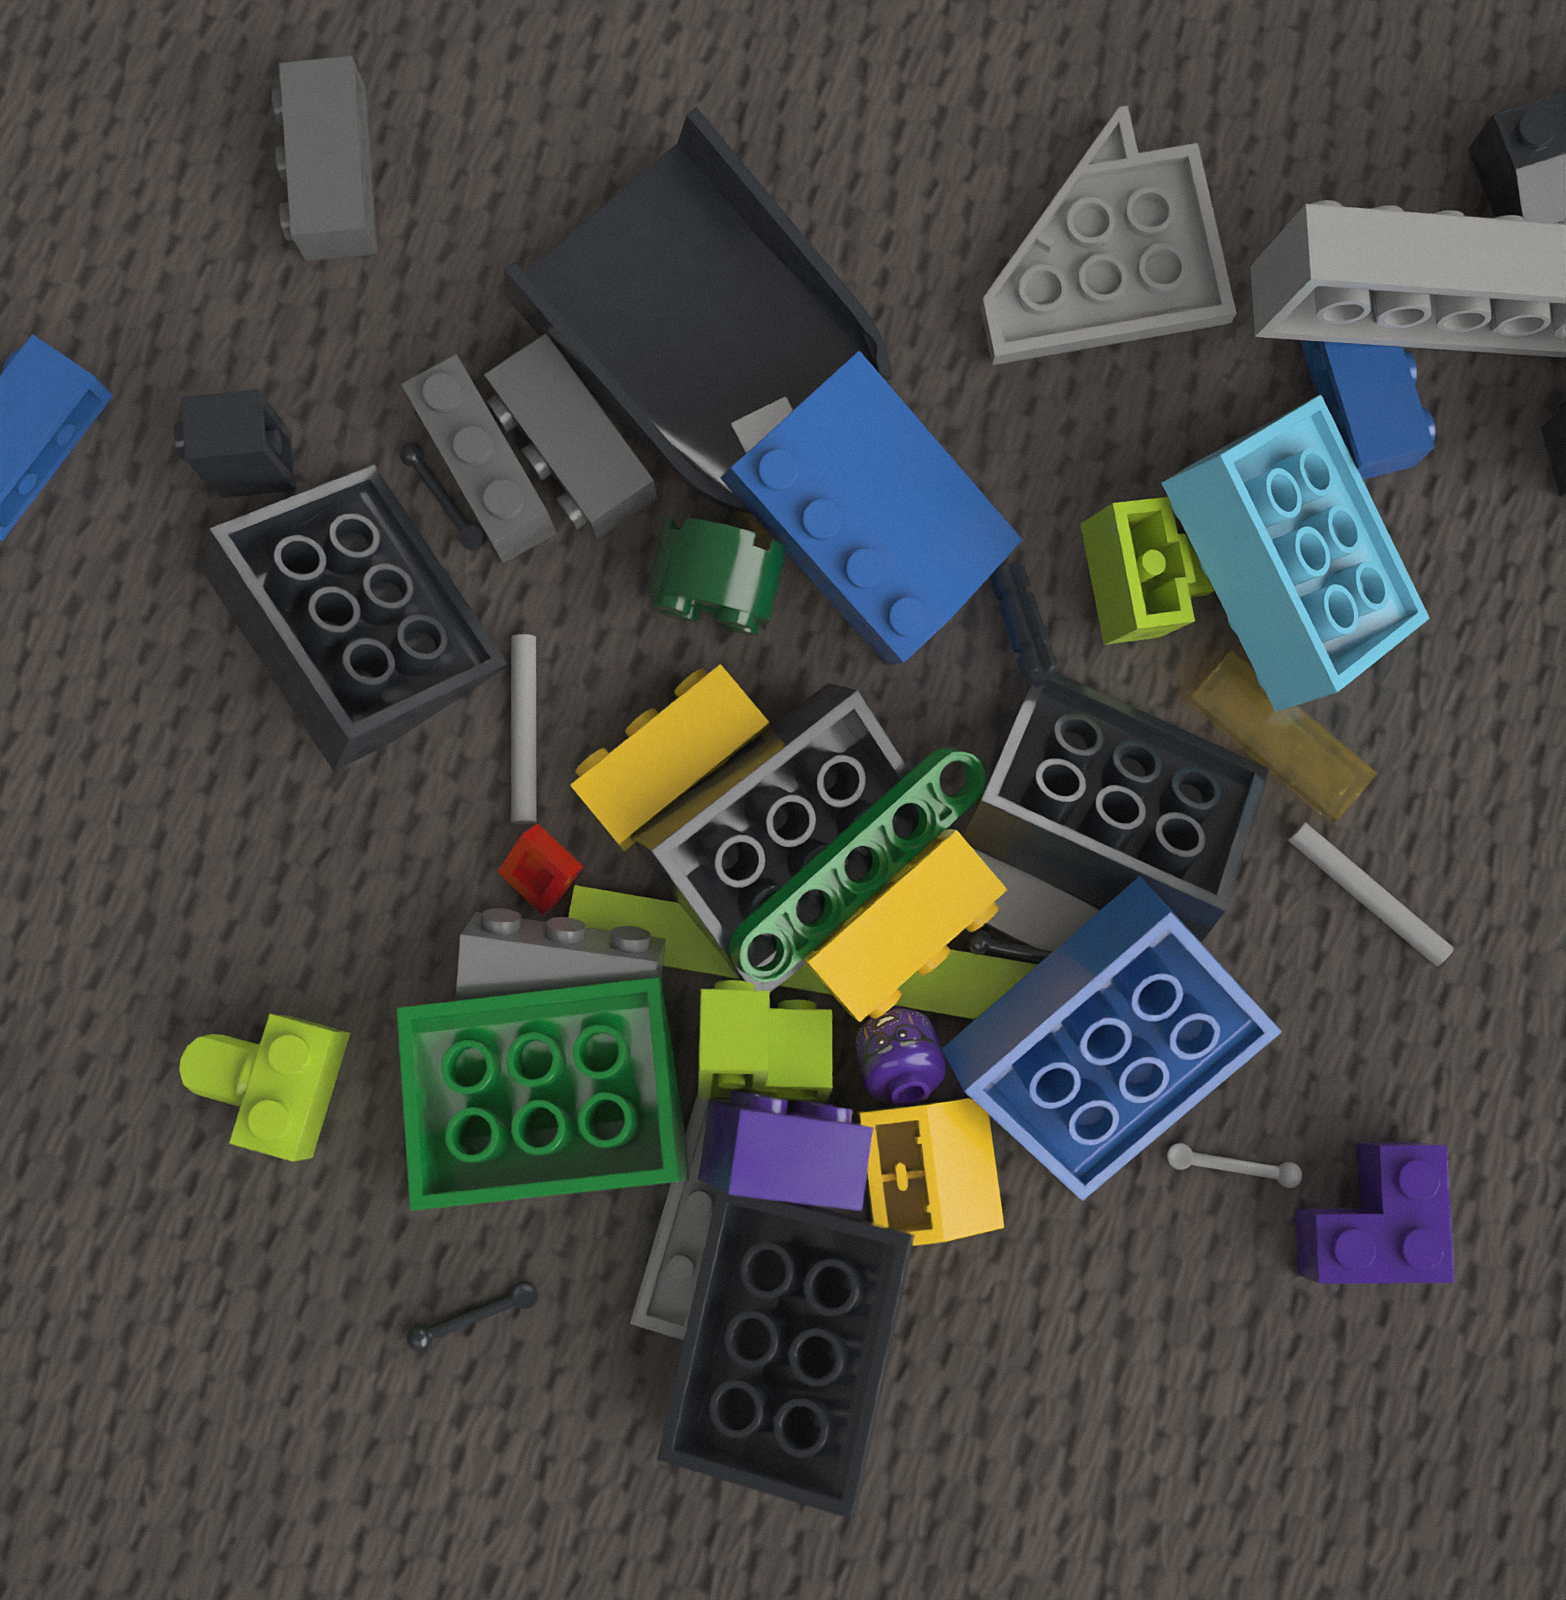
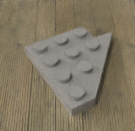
(1114, 255)

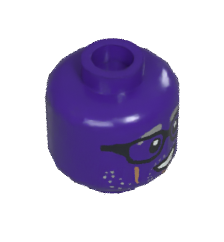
(899, 1057)

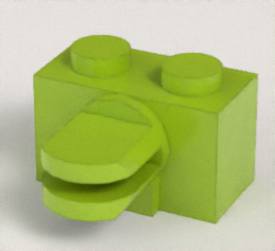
(1141, 570)
(276, 1084)

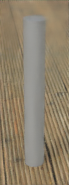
(523, 729)
(1371, 894)

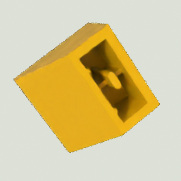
(933, 1170)

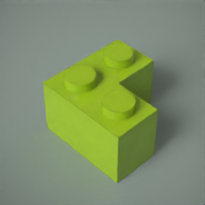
(762, 1047)

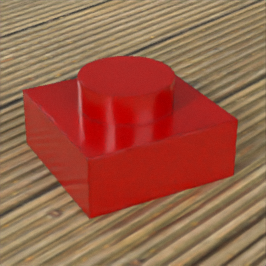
(540, 869)

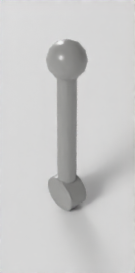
(1181, 1157)

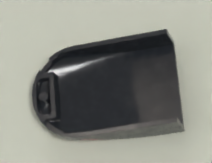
(694, 308)

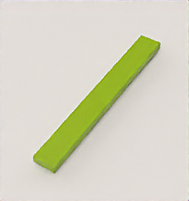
(957, 987)

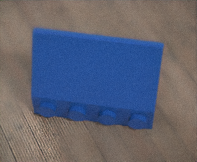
(873, 510)
(1109, 1040)

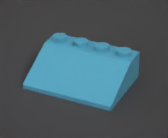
(1297, 555)

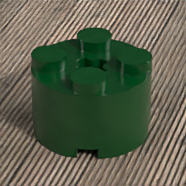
(715, 573)

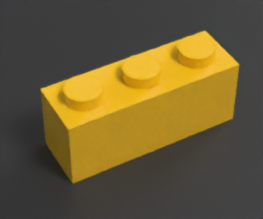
(668, 753)
(906, 926)

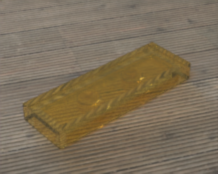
(1284, 741)

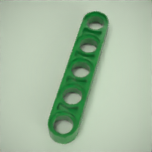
(828, 873)

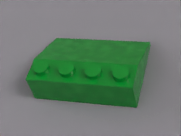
(540, 1095)

